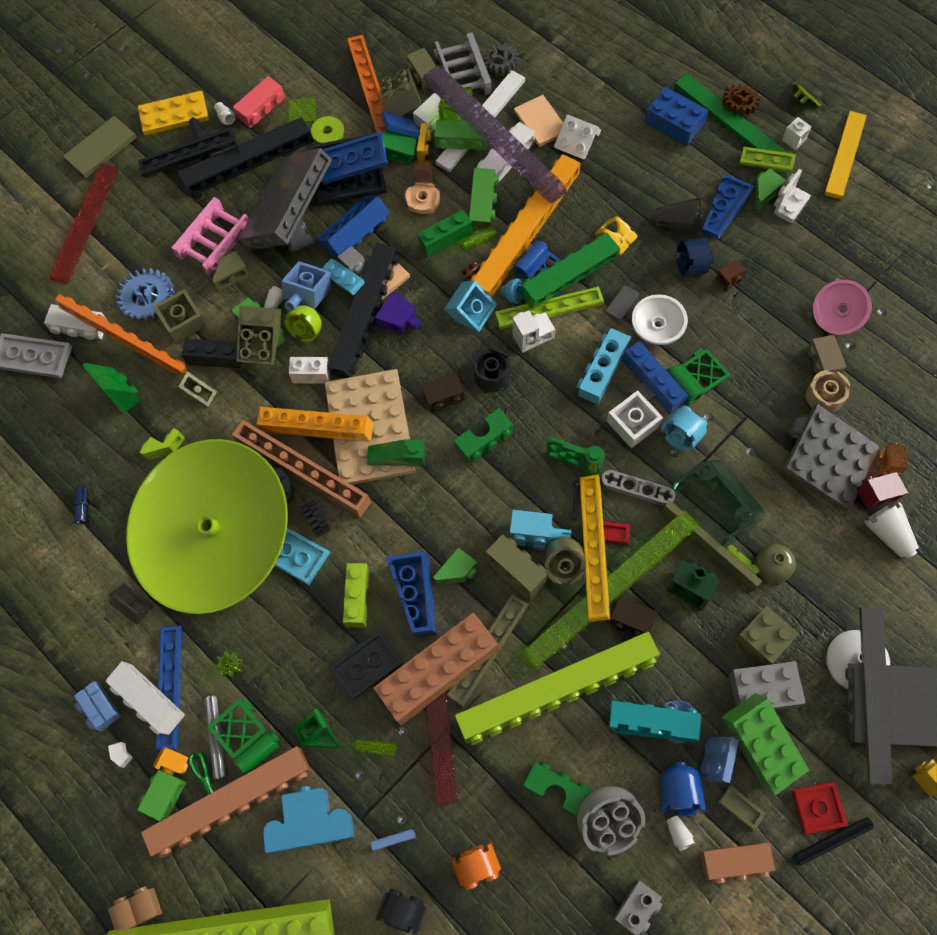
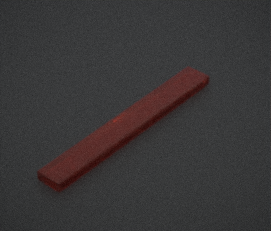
(83, 223)

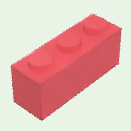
(259, 102)

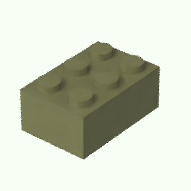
(516, 567)

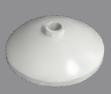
(661, 311)
(844, 650)

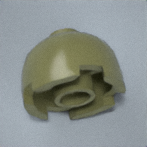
(775, 563)

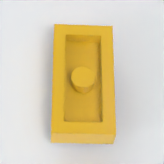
(423, 146)

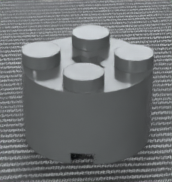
(300, 238)

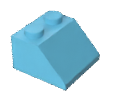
(470, 305)

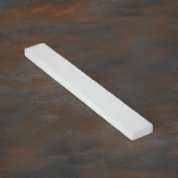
(493, 105)

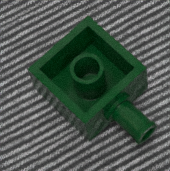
(693, 584)

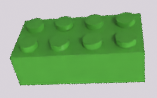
(765, 743)

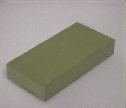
(741, 808)

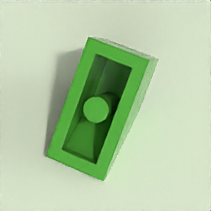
(767, 187)
(456, 569)

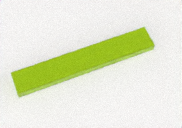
(553, 307)

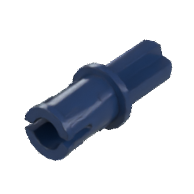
(80, 505)

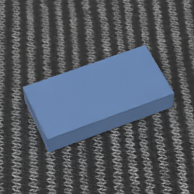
(393, 840)

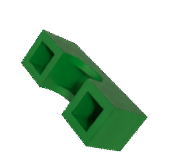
(473, 447)
(542, 778)

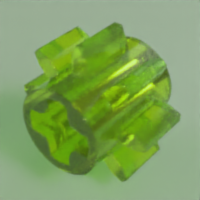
(233, 666)

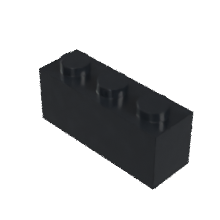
(210, 353)

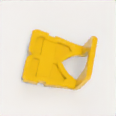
(624, 235)

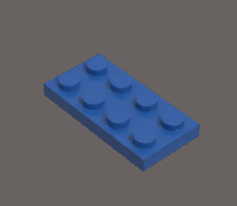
(355, 157)

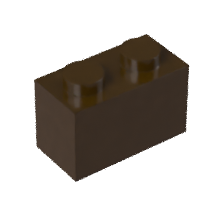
(443, 392)
(632, 617)

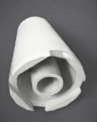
(894, 530)

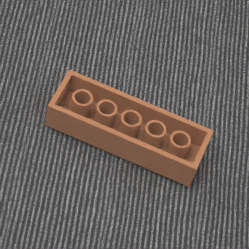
(437, 668)

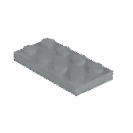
(33, 355)

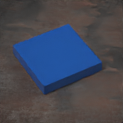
(400, 124)

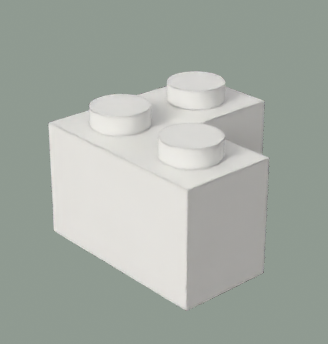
(532, 330)

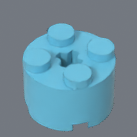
(684, 429)

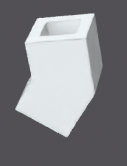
(119, 754)

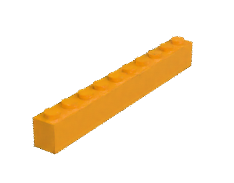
(523, 230)

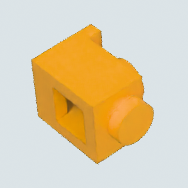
(171, 761)

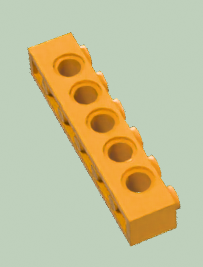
(315, 424)

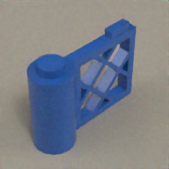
(533, 261)

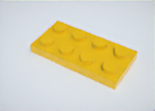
(172, 112)

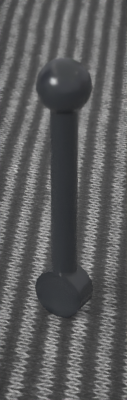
(575, 515)

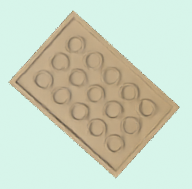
(381, 400)

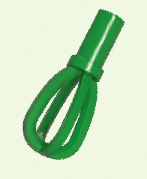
(205, 780)

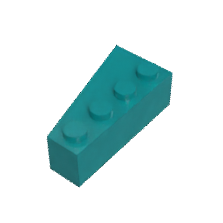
(655, 722)

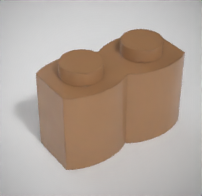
(135, 910)

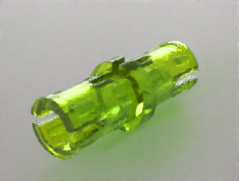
(478, 237)

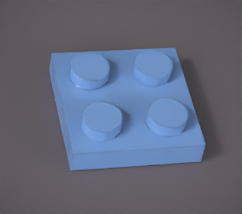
(719, 759)

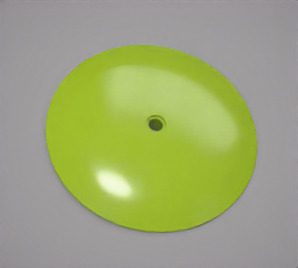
(170, 519)

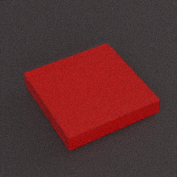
(819, 808)

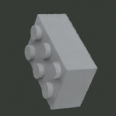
(776, 682)

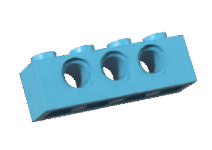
(594, 390)

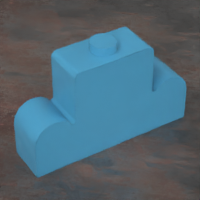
(307, 822)

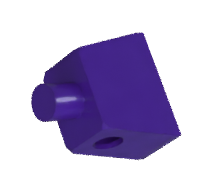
(397, 315)

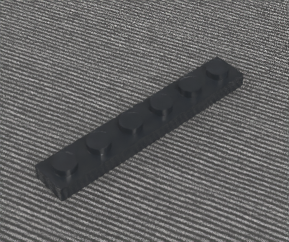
(187, 152)

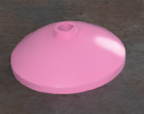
(839, 294)

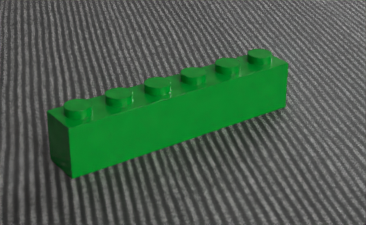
(569, 271)

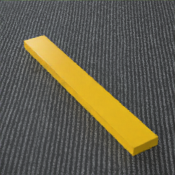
(594, 549)

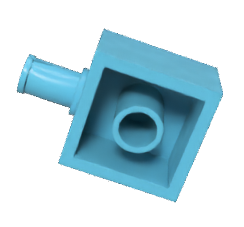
(534, 529)

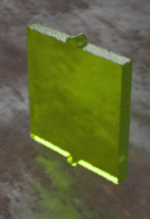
(303, 108)

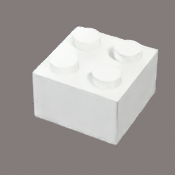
(634, 419)

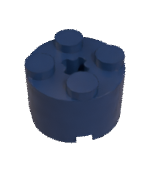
(694, 256)

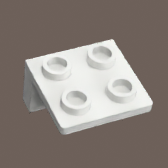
(576, 137)
(791, 199)

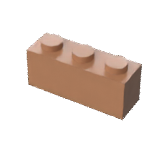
(737, 862)

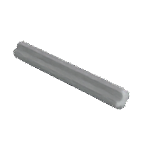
(215, 747)

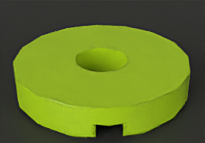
(327, 123)

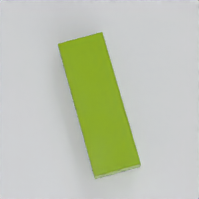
(767, 159)

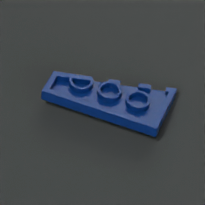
(728, 201)

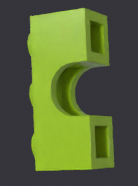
(355, 595)

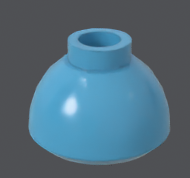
(511, 291)

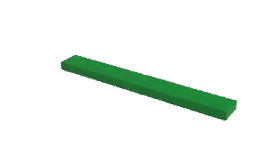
(734, 123)

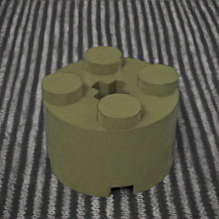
(564, 561)

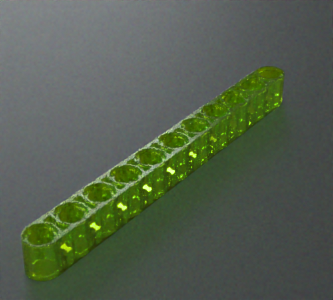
(618, 583)

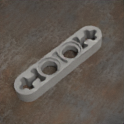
(637, 490)

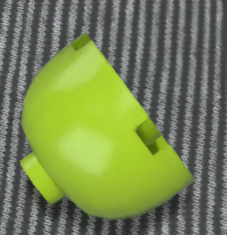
(303, 322)

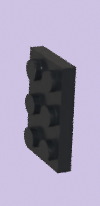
(366, 665)

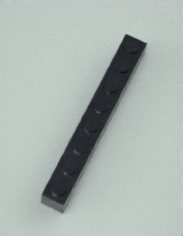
(246, 156)
(363, 311)

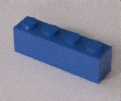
(651, 372)

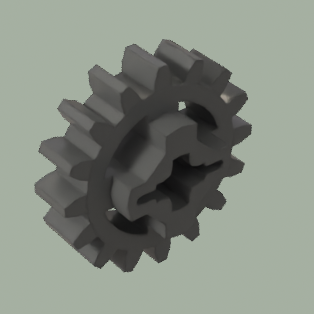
(501, 58)

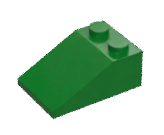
(114, 386)

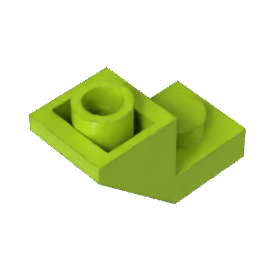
(154, 449)

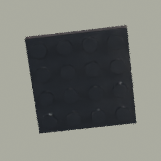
(353, 187)

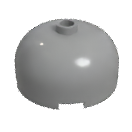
(610, 820)

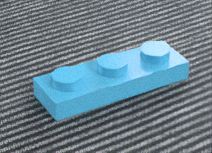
(343, 277)

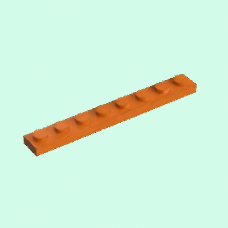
(368, 80)
(116, 332)

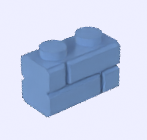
(97, 707)

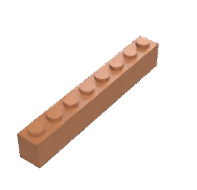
(303, 469)
(225, 802)

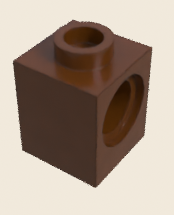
(423, 171)

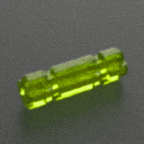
(375, 747)

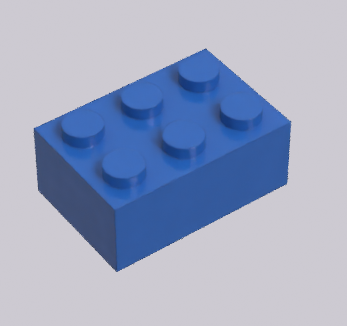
(676, 116)

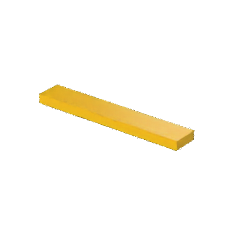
(845, 155)

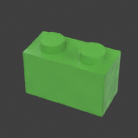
(161, 795)

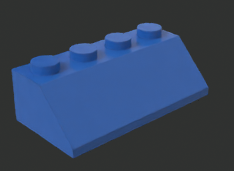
(353, 225)

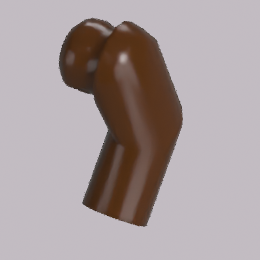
(474, 269)

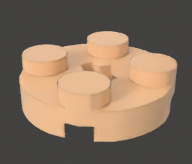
(422, 206)

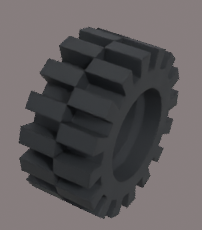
(315, 518)

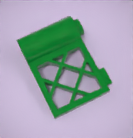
(687, 380)
(588, 459)
(256, 748)

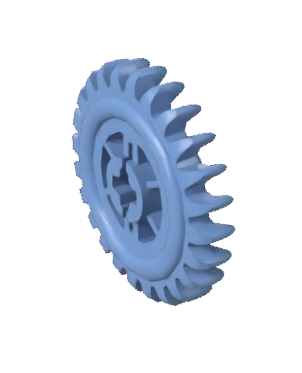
(135, 287)

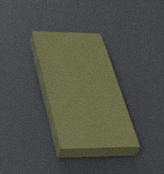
(100, 146)

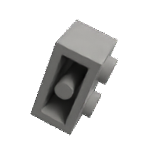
(638, 908)

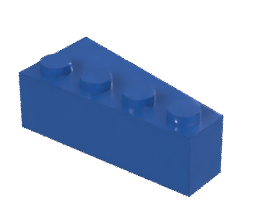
(415, 590)

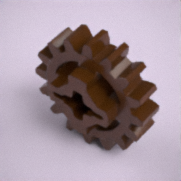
(741, 100)

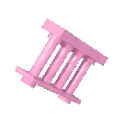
(199, 226)

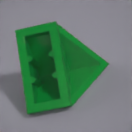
(315, 732)

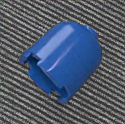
(682, 790)

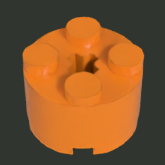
(476, 865)

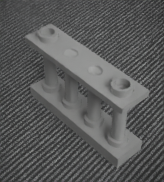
(474, 58)

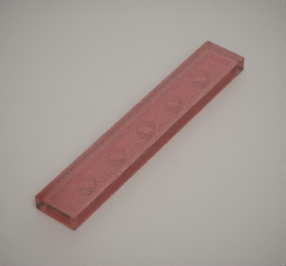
(441, 751)

